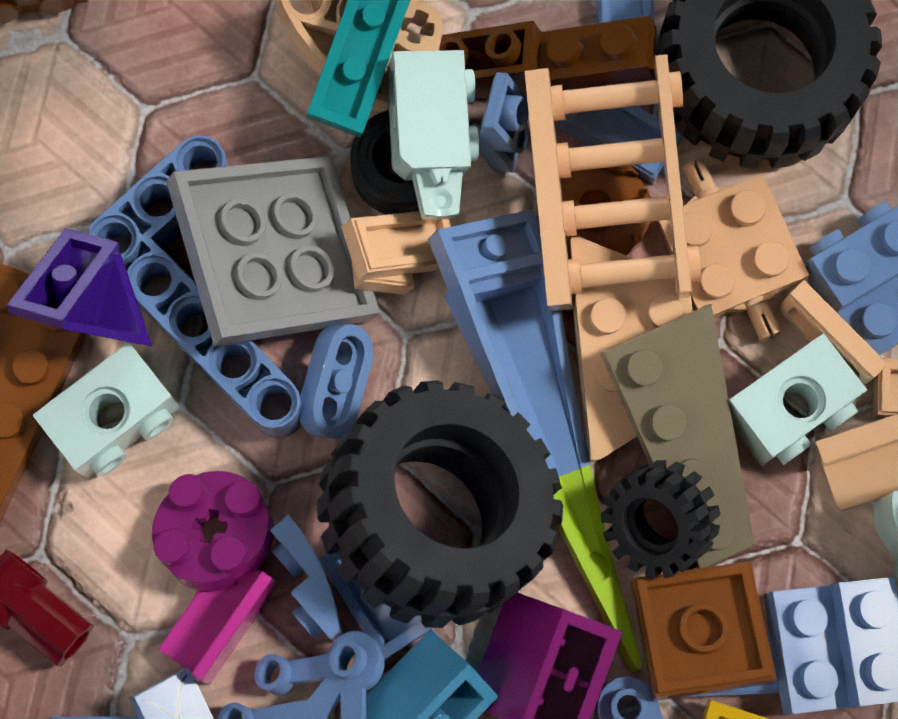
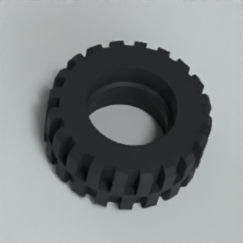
(763, 123)
(492, 459)

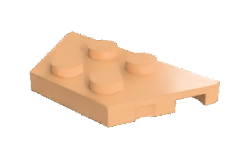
(603, 320)

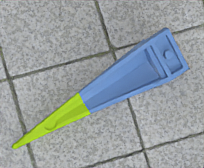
(523, 354)

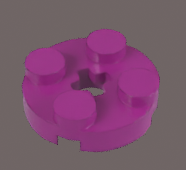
(231, 554)

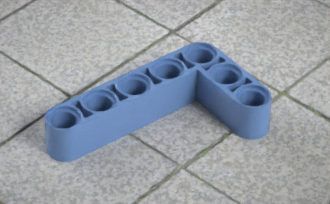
(181, 300)

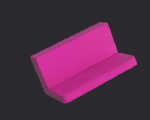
(216, 624)

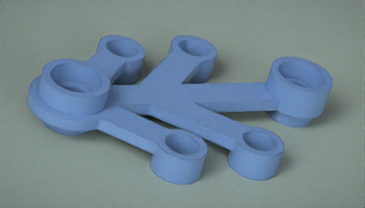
(337, 682)

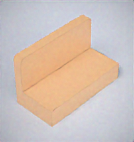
(861, 462)

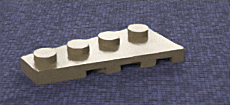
(682, 414)

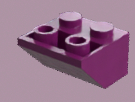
(546, 661)

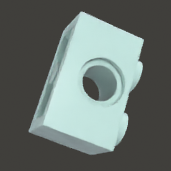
(816, 375)
(74, 413)

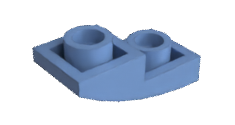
(504, 124)
(318, 604)

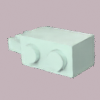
(432, 126)

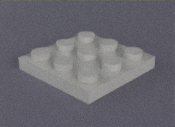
(269, 248)

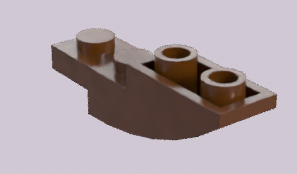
(574, 55)

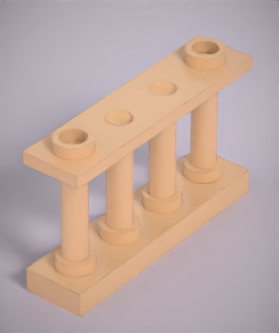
(557, 161)

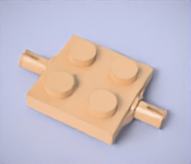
(741, 247)

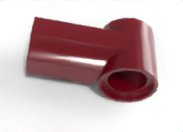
(38, 612)

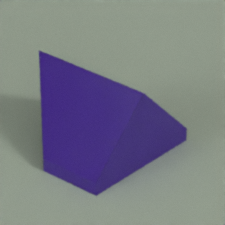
(82, 290)

